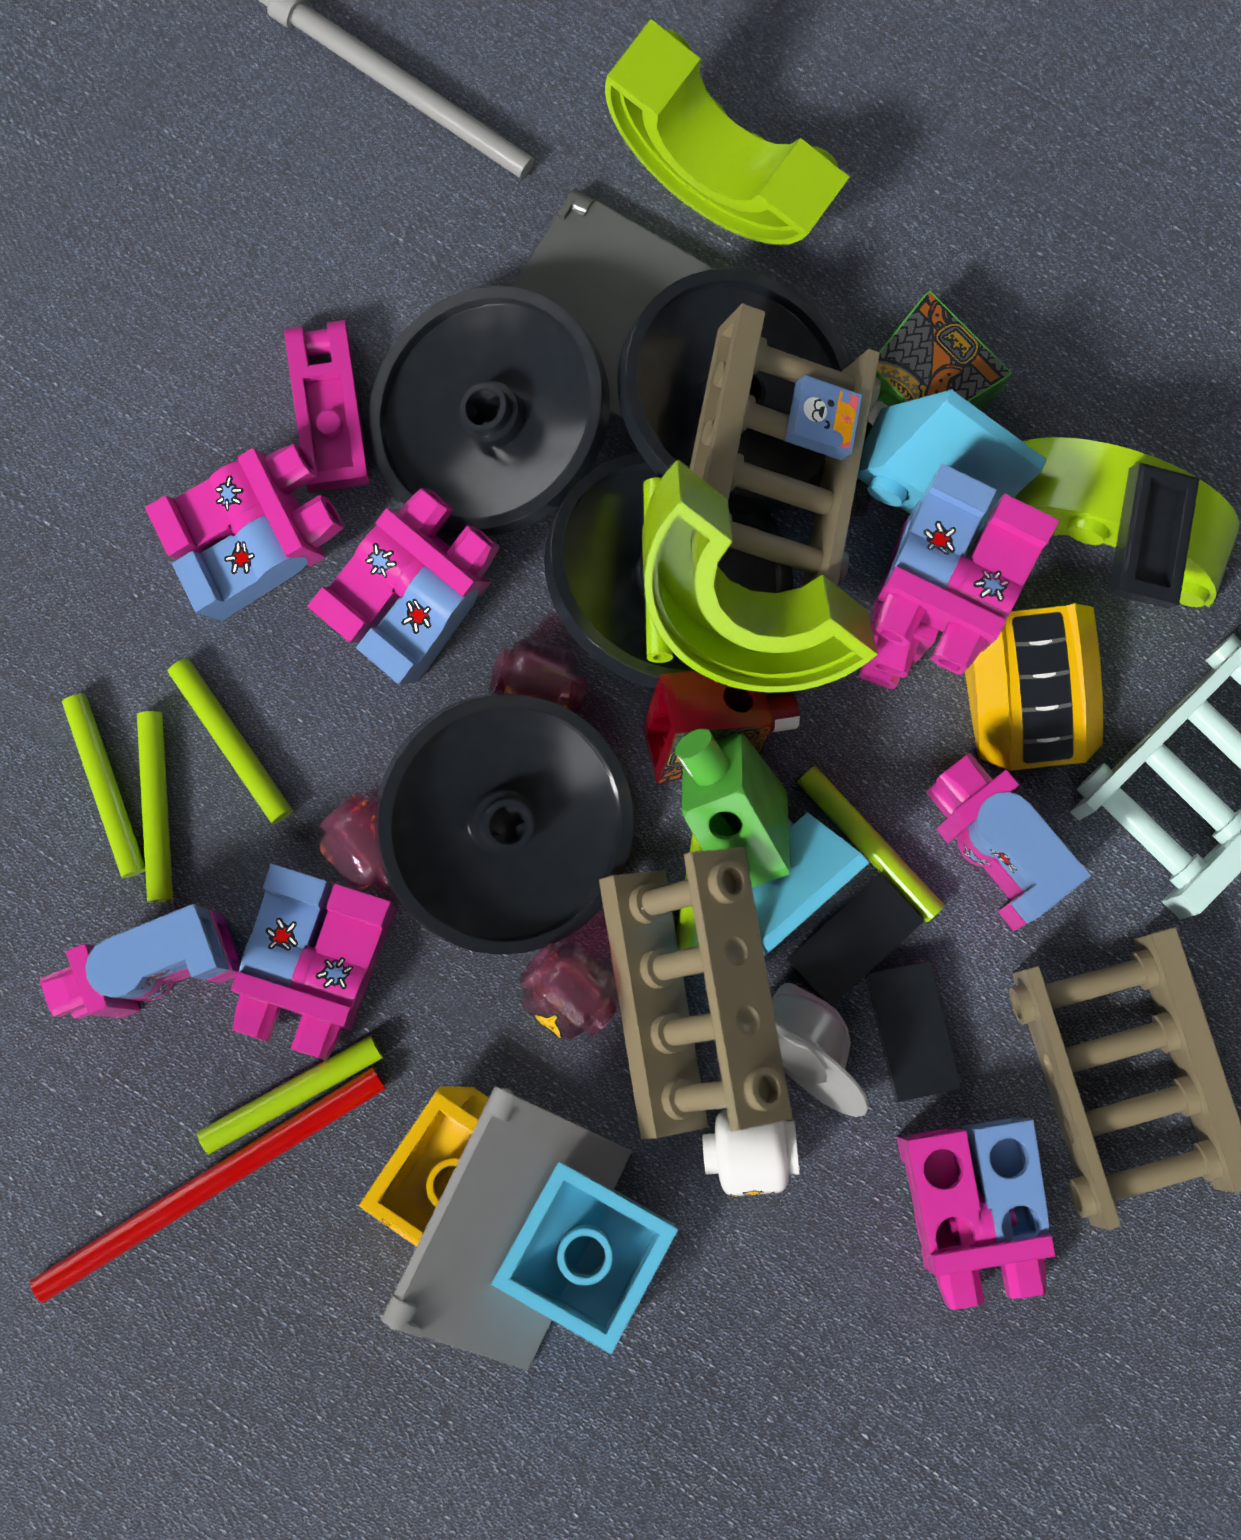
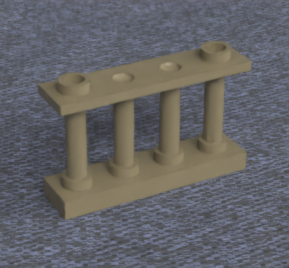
(731, 410)
(655, 1002)
(1176, 1029)

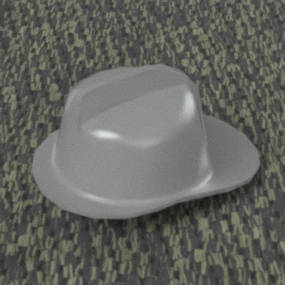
(816, 1049)

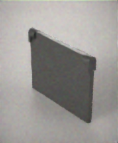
(603, 274)

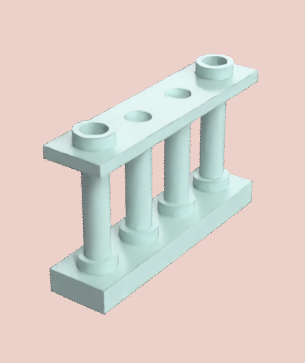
(1195, 878)

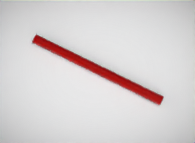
(206, 1185)

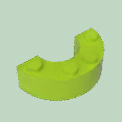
(704, 156)
(1086, 491)
(725, 629)

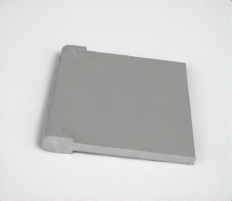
(478, 1218)

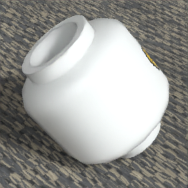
(752, 1158)

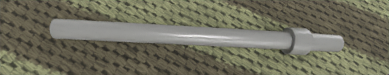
(298, 14)

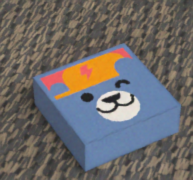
(823, 417)

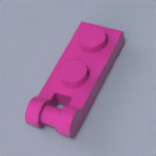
(327, 406)

